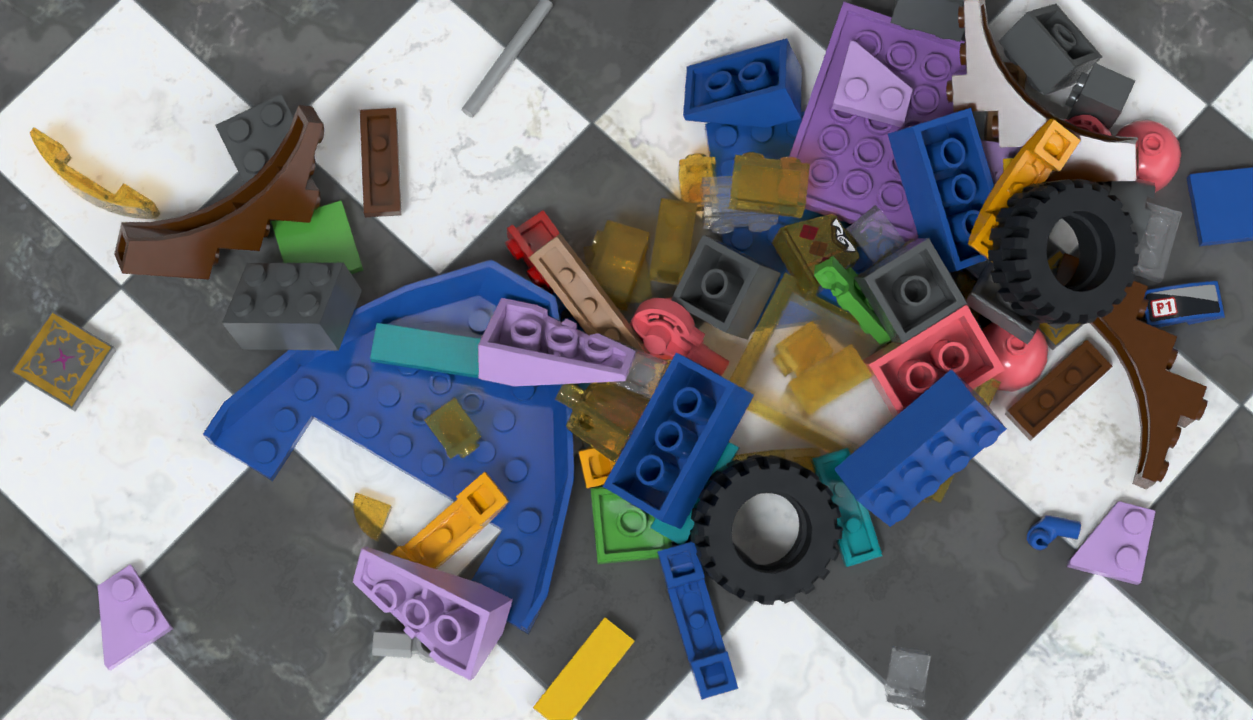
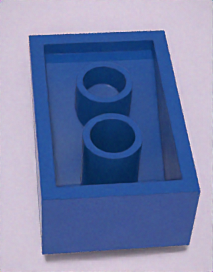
(746, 87)

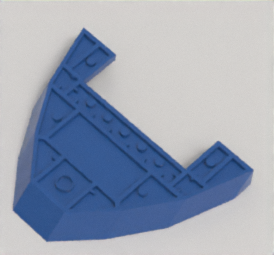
(385, 408)

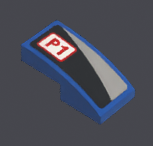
(1184, 303)

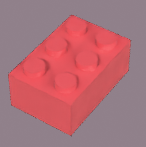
(910, 368)

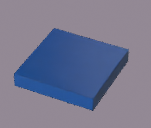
(1222, 205)

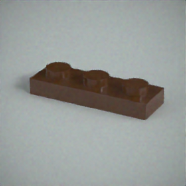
(380, 162)
(1058, 390)

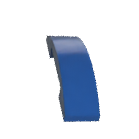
(696, 620)

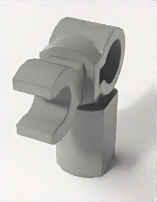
(398, 645)

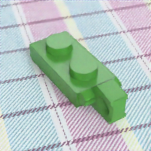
(850, 296)

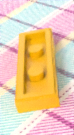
(584, 673)

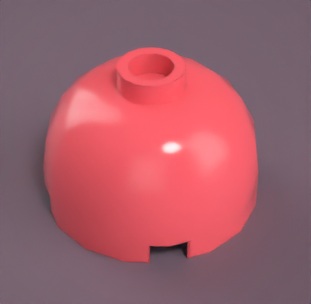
(1157, 151)
(1020, 360)

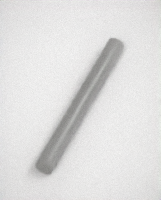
(506, 58)

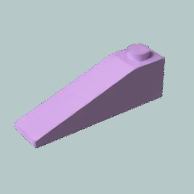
(534, 349)
(445, 612)

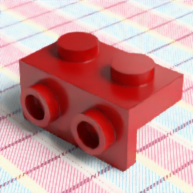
(528, 239)

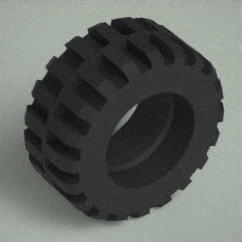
(1104, 249)
(810, 551)

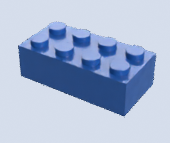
(944, 182)
(678, 441)
(920, 449)

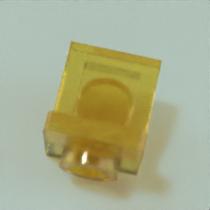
(690, 175)
(454, 429)

